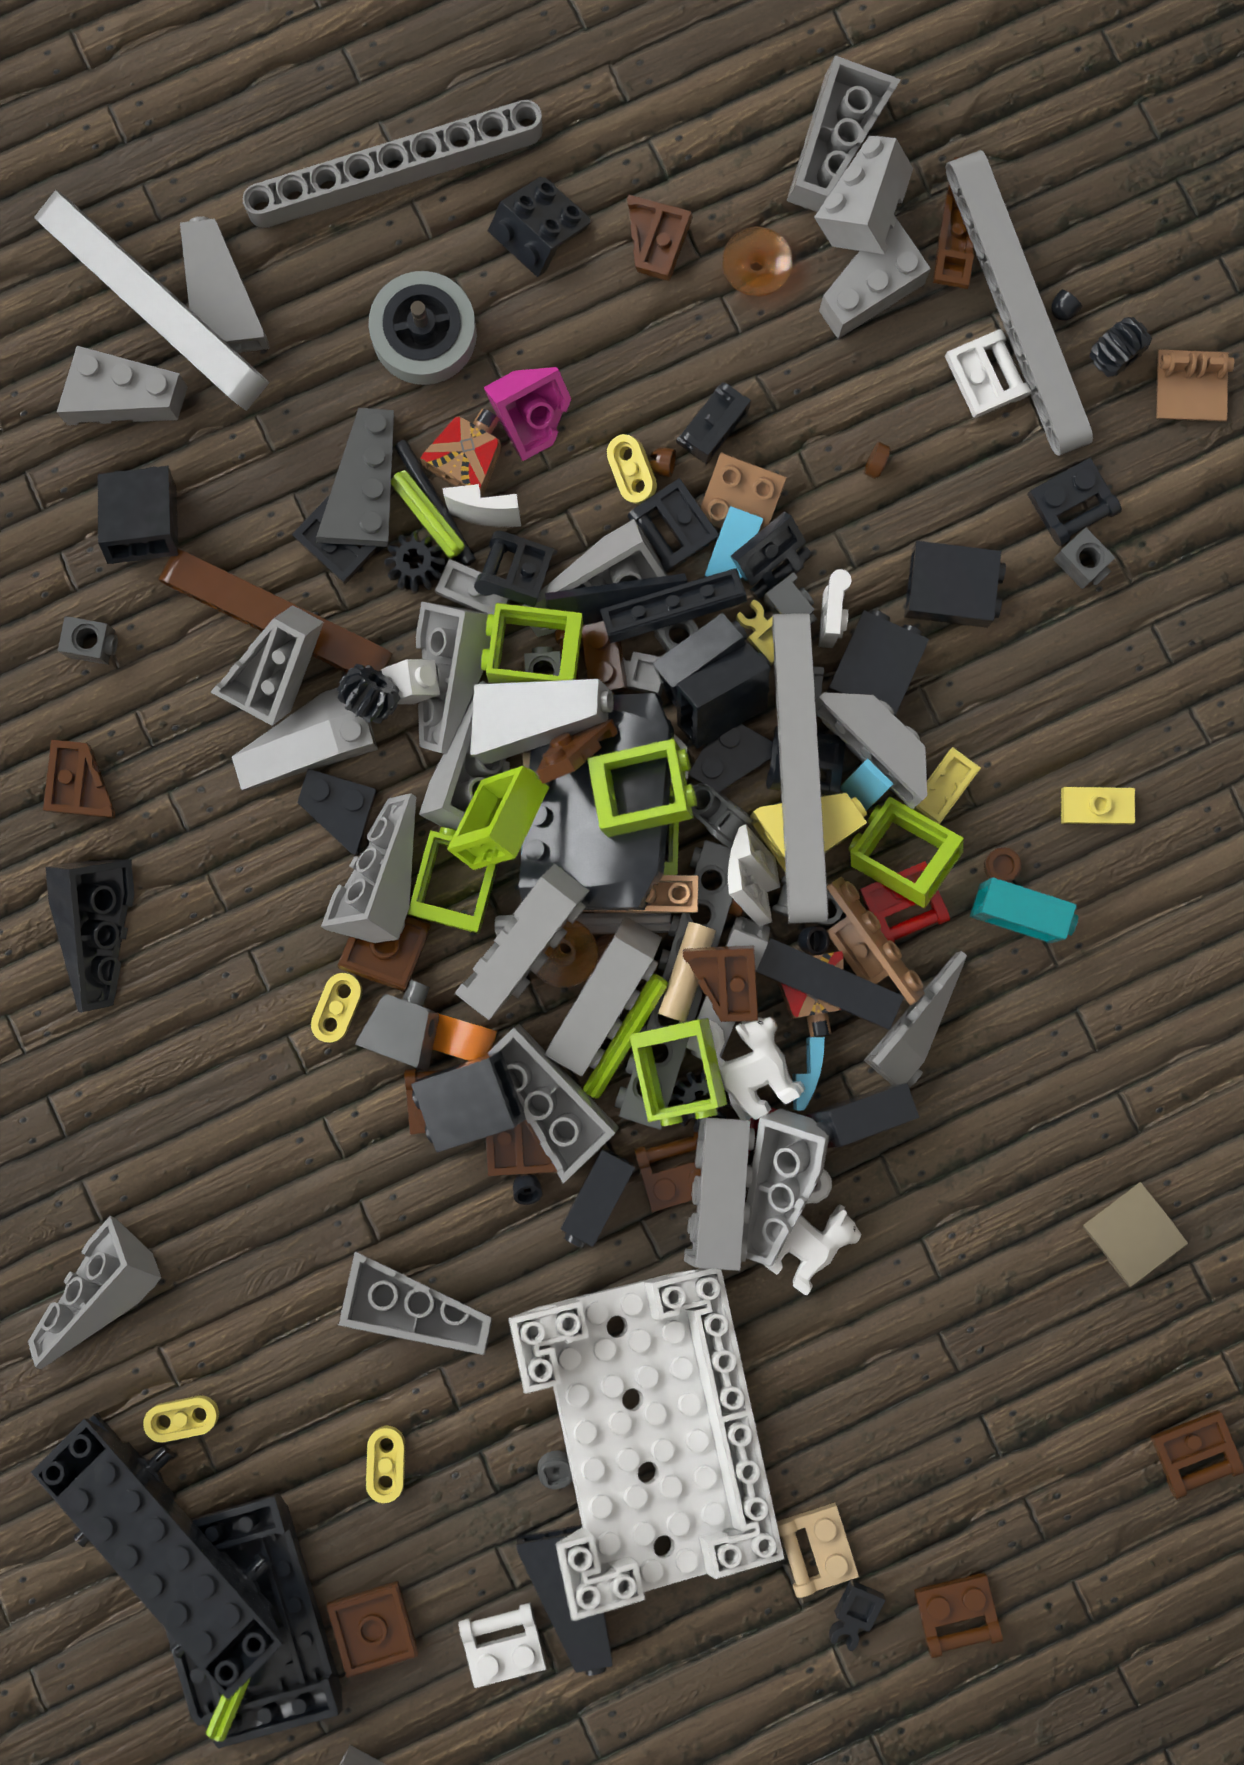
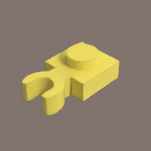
(763, 636)

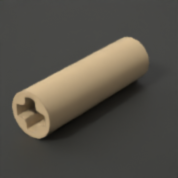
(683, 981)

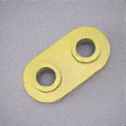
(631, 471)
(335, 1007)
(182, 1418)
(385, 1463)

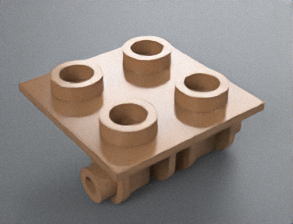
(1193, 385)
(742, 487)

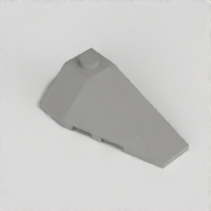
(613, 559)
(305, 740)
(378, 890)
(784, 1174)

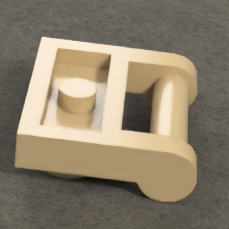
(828, 1547)

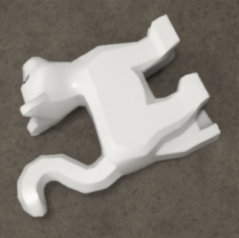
(756, 1069)
(815, 1247)

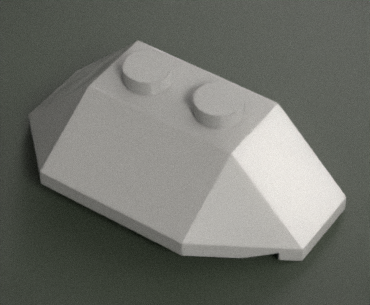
(876, 734)

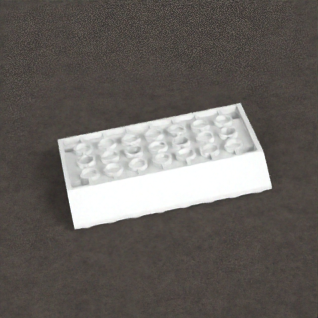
(688, 1423)

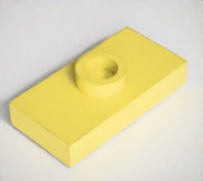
(947, 785)
(1097, 805)

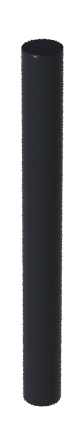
(422, 480)

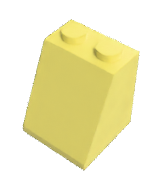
(839, 817)

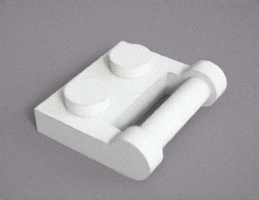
(977, 377)
(833, 617)
(506, 1656)

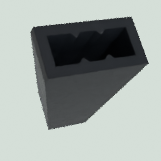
(583, 1639)

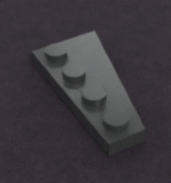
(361, 491)

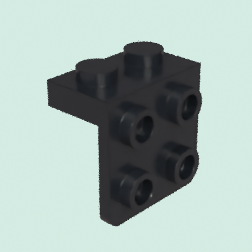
(537, 223)

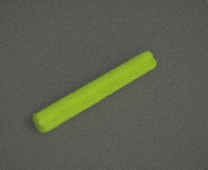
(621, 1042)

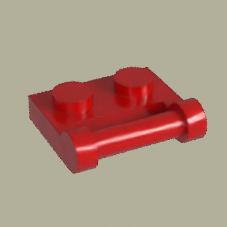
(885, 902)

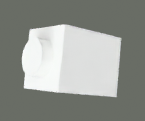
(415, 680)

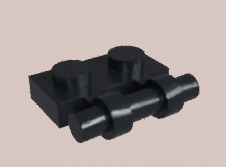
(767, 550)

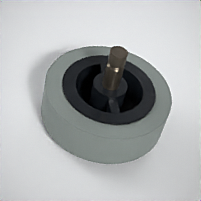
(422, 327)

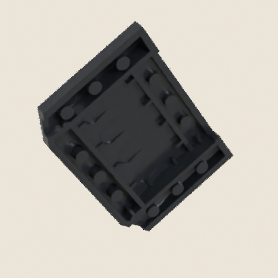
(567, 830)
(300, 1678)

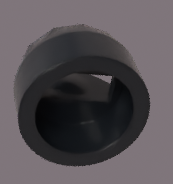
(1065, 305)
(814, 940)
(528, 1196)

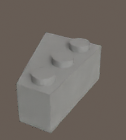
(866, 197)
(874, 283)
(118, 389)
(272, 667)

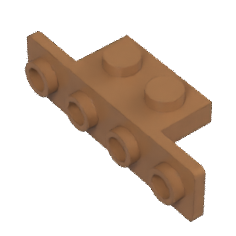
(865, 945)

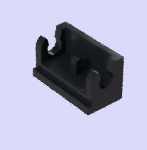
(714, 423)

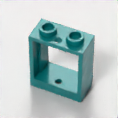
(1024, 911)

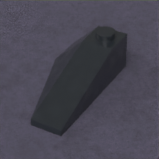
(90, 915)

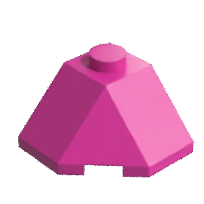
(530, 407)

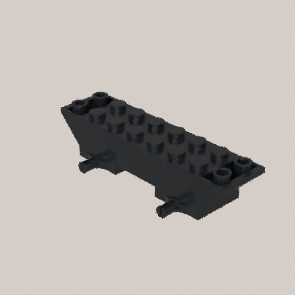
(162, 1555)

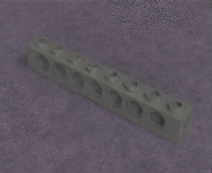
(709, 858)

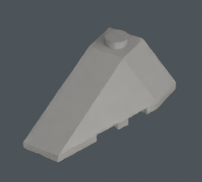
(456, 643)
(457, 778)
(910, 1038)
(107, 1284)

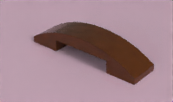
(954, 247)

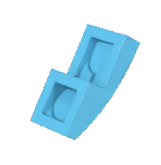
(735, 532)
(866, 784)
(814, 1058)

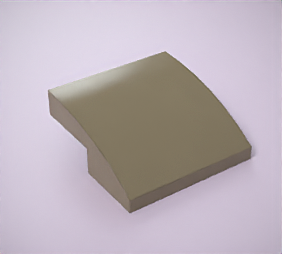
(1135, 1235)

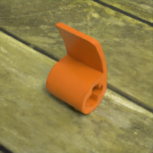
(463, 1038)

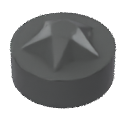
(554, 1470)

